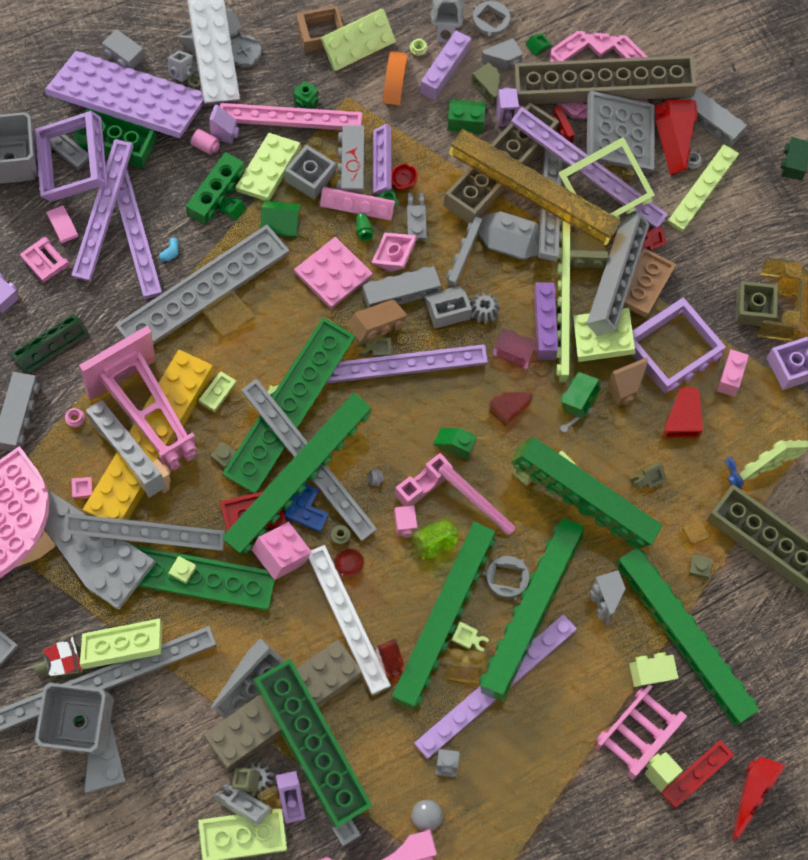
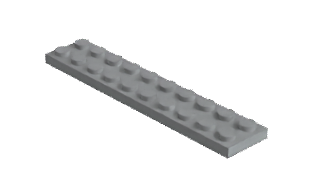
(206, 285)

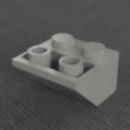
(448, 306)
(607, 593)

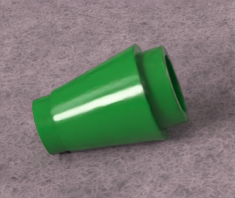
(364, 229)

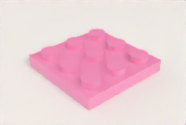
(333, 273)

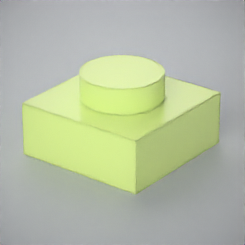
(182, 570)

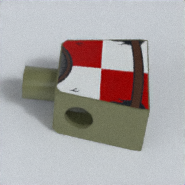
(60, 661)

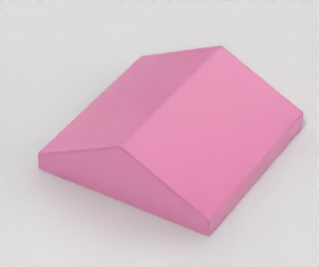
(394, 251)

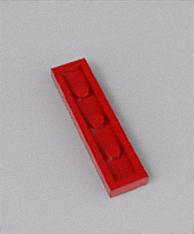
(697, 774)

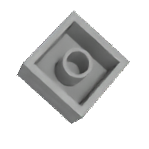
(310, 172)

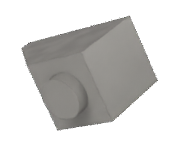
(503, 55)

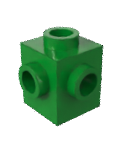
(305, 96)

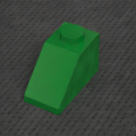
(456, 441)

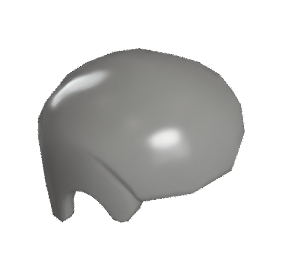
(427, 815)

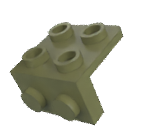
(587, 252)

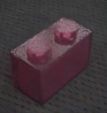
(514, 348)

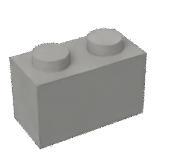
(123, 50)

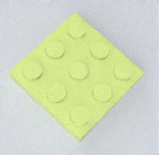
(606, 345)

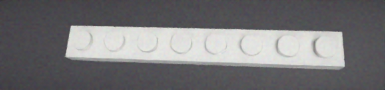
(348, 620)

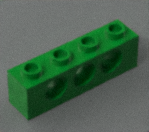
(225, 166)

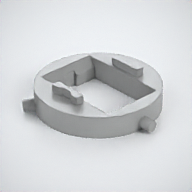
(498, 9)
(504, 591)

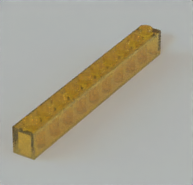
(534, 187)

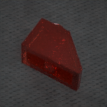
(509, 405)
(390, 658)

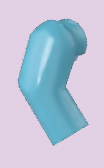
(171, 252)

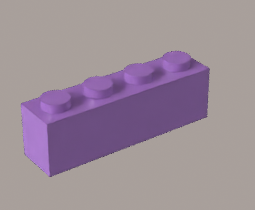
(545, 321)

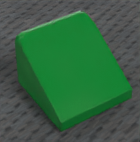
(538, 44)
(233, 208)

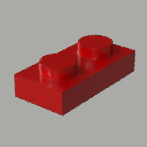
(563, 126)

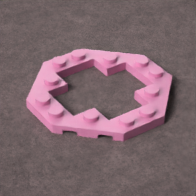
(600, 45)

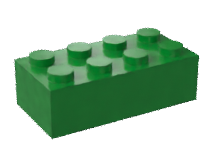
(115, 128)

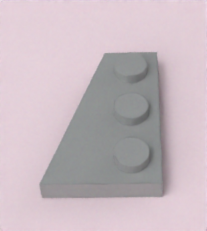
(106, 769)

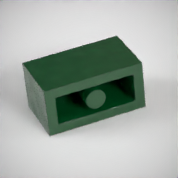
(796, 159)

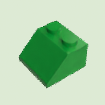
(466, 115)

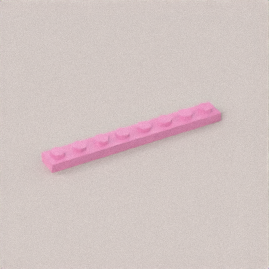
(292, 116)

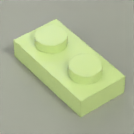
(217, 391)

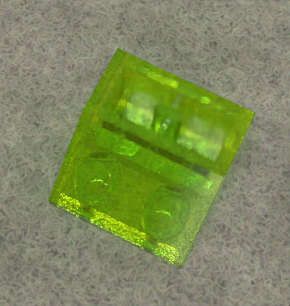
(435, 537)

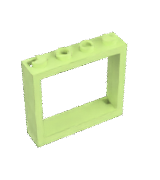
(630, 207)

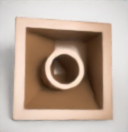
(626, 382)

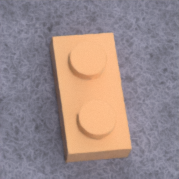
(165, 474)

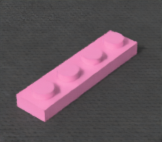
(357, 203)

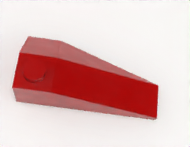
(675, 128)
(758, 781)

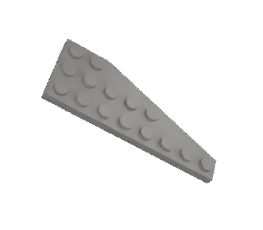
(104, 565)

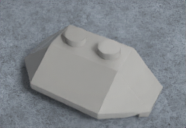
(510, 235)

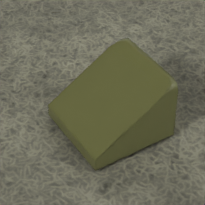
(246, 780)

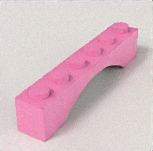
(416, 847)

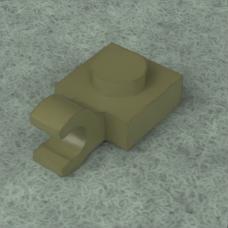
(652, 476)

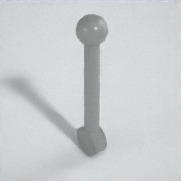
(564, 428)

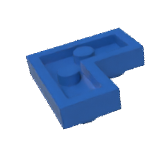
(303, 512)

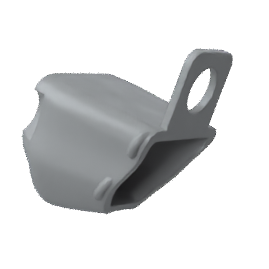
(447, 16)

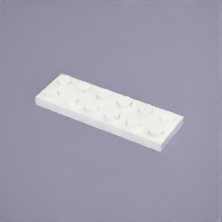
(213, 51)

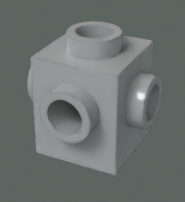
(180, 65)

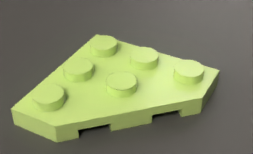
(772, 459)

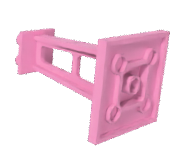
(119, 363)

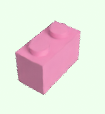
(732, 373)

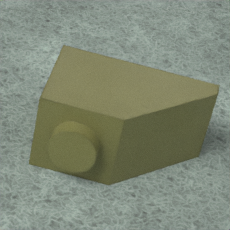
(487, 82)

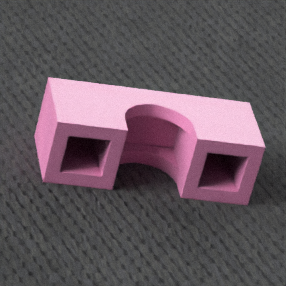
(414, 489)

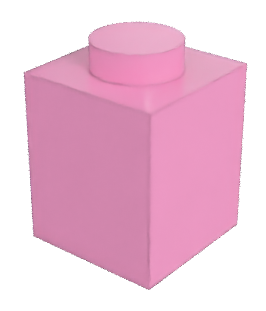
(405, 521)

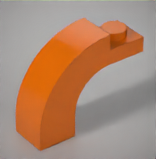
(395, 78)

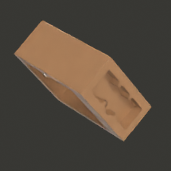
(315, 17)

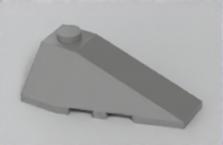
(239, 687)

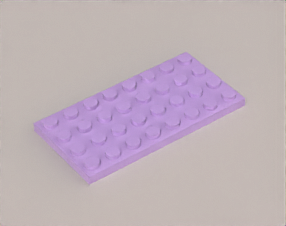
(126, 94)

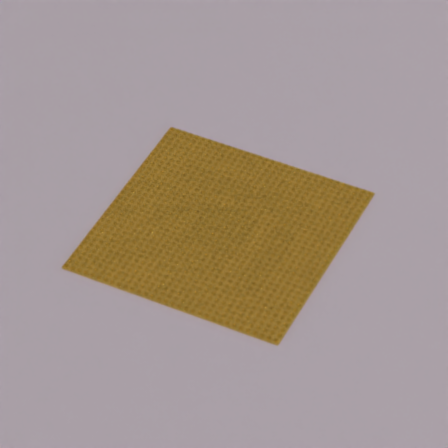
(533, 742)

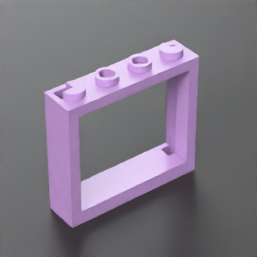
(95, 149)
(687, 373)

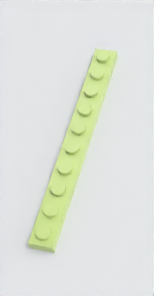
(563, 302)

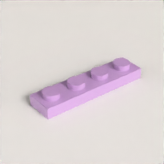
(382, 159)

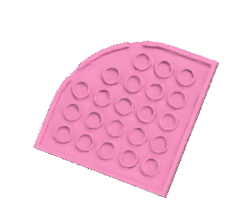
(22, 508)

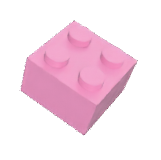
(281, 550)

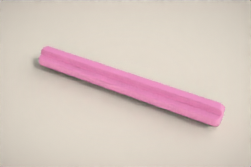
(476, 498)

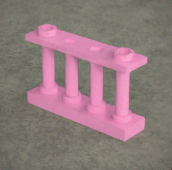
(647, 750)

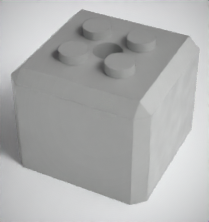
(17, 141)
(57, 717)

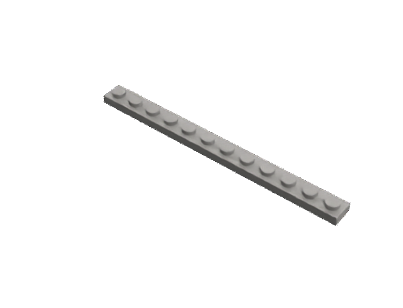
(115, 674)

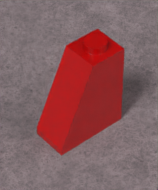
(685, 416)

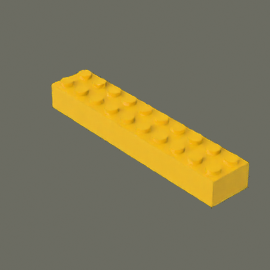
(182, 386)

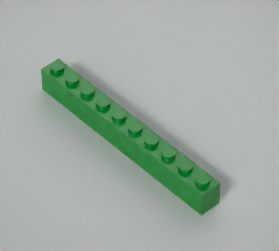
(297, 474)
(532, 610)
(443, 616)
(686, 636)

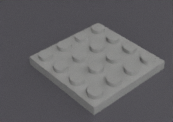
(619, 117)

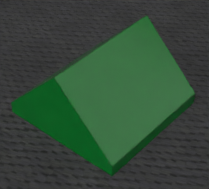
(281, 217)

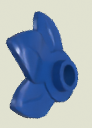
(734, 478)

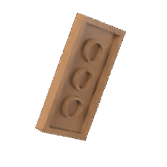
(647, 282)

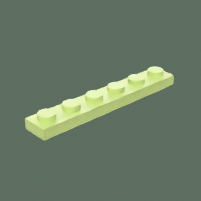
(702, 188)

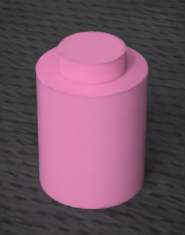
(205, 142)

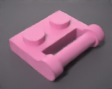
(40, 263)

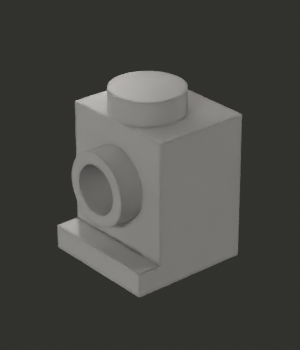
(447, 763)

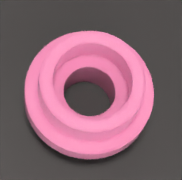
(72, 413)

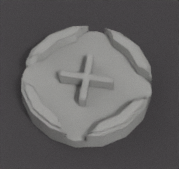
(245, 51)

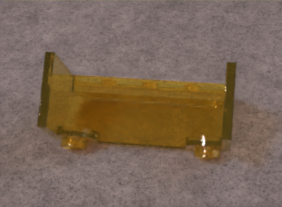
(793, 322)

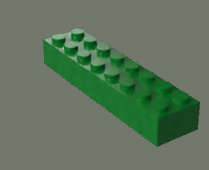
(585, 493)
(312, 743)

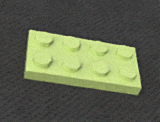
(358, 39)
(268, 167)
(121, 644)
(237, 838)

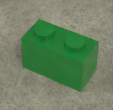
(580, 395)

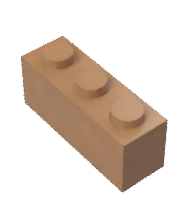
(377, 320)

